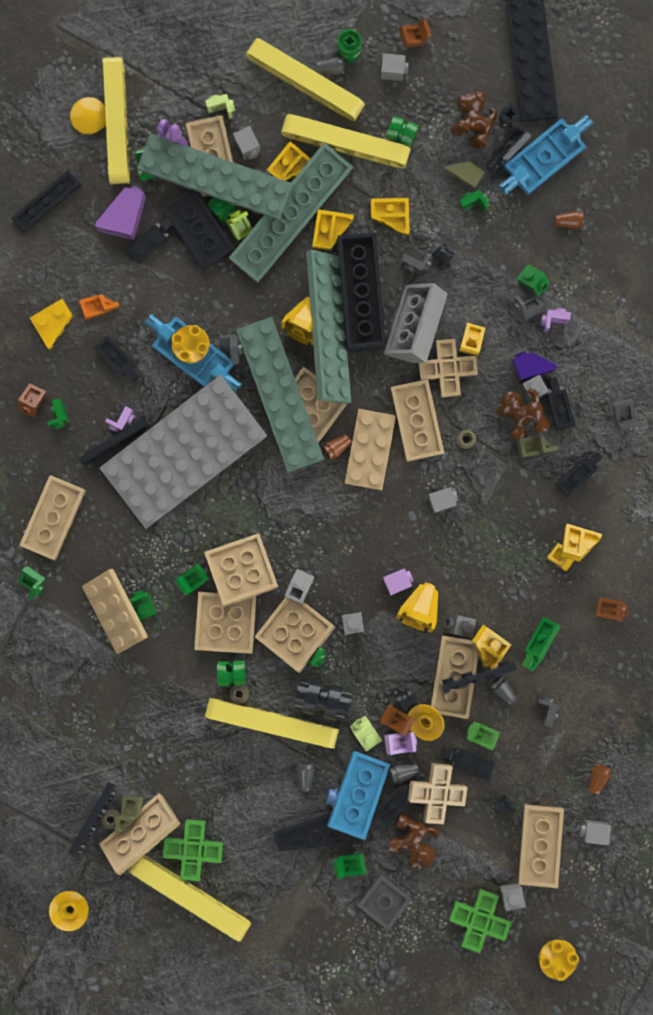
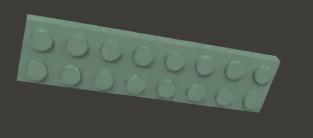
(215, 177)
(308, 194)
(328, 327)
(280, 394)

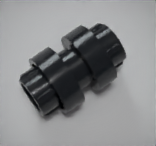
(310, 695)

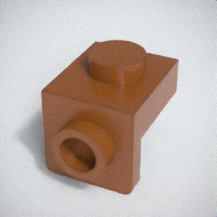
(415, 34)
(397, 720)

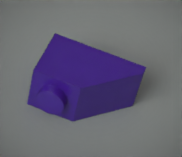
(531, 365)

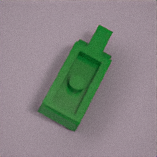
(540, 643)

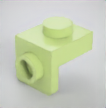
(217, 103)
(365, 733)

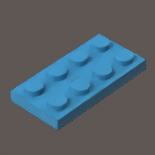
(358, 795)

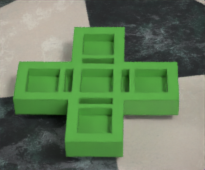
(192, 850)
(480, 920)

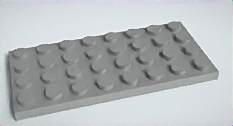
(183, 451)

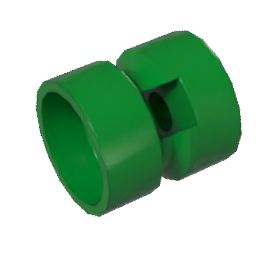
(349, 45)
(402, 131)
(231, 673)

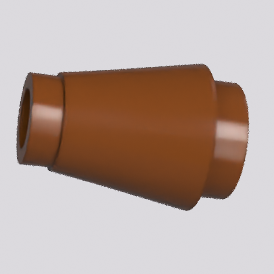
(570, 220)
(335, 447)
(599, 777)

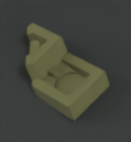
(465, 172)
(534, 446)
(130, 812)

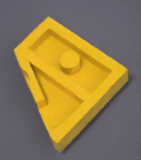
(288, 163)
(392, 213)
(328, 227)
(51, 322)
(578, 542)
(490, 647)

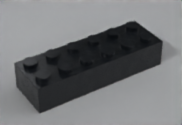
(361, 292)

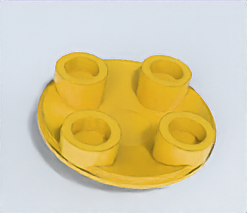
(88, 116)
(190, 344)
(558, 959)

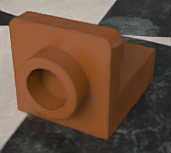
(31, 400)
(611, 609)

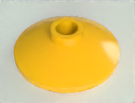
(421, 727)
(61, 917)

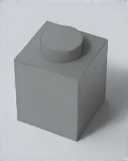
(393, 67)
(247, 143)
(534, 383)
(443, 500)
(299, 586)
(353, 623)
(595, 832)
(512, 896)

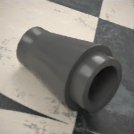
(332, 66)
(502, 689)
(305, 773)
(403, 773)

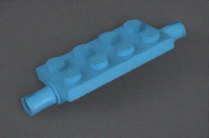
(545, 156)
(203, 371)

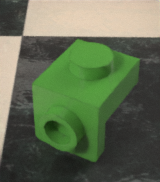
(482, 735)

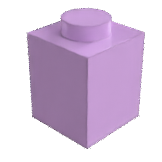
(398, 581)

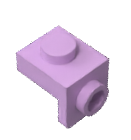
(558, 316)
(126, 418)
(398, 743)

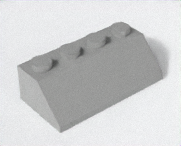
(416, 322)

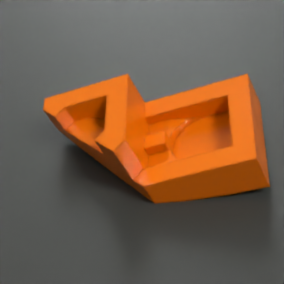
(96, 306)

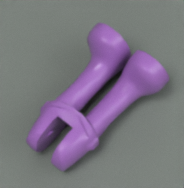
(170, 132)

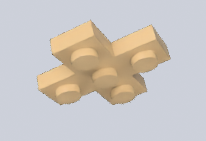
(448, 368)
(437, 793)

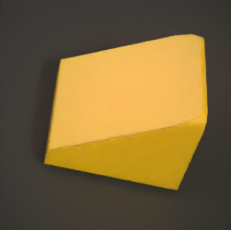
(557, 559)

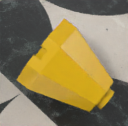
(299, 323)
(420, 608)

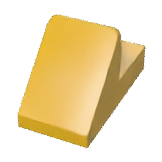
(472, 339)

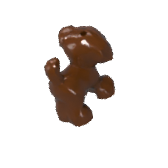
(471, 105)
(512, 405)
(420, 854)

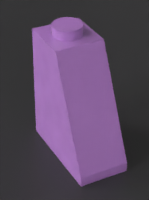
(123, 214)

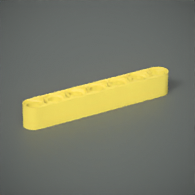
(305, 79)
(116, 120)
(346, 141)
(271, 723)
(190, 897)

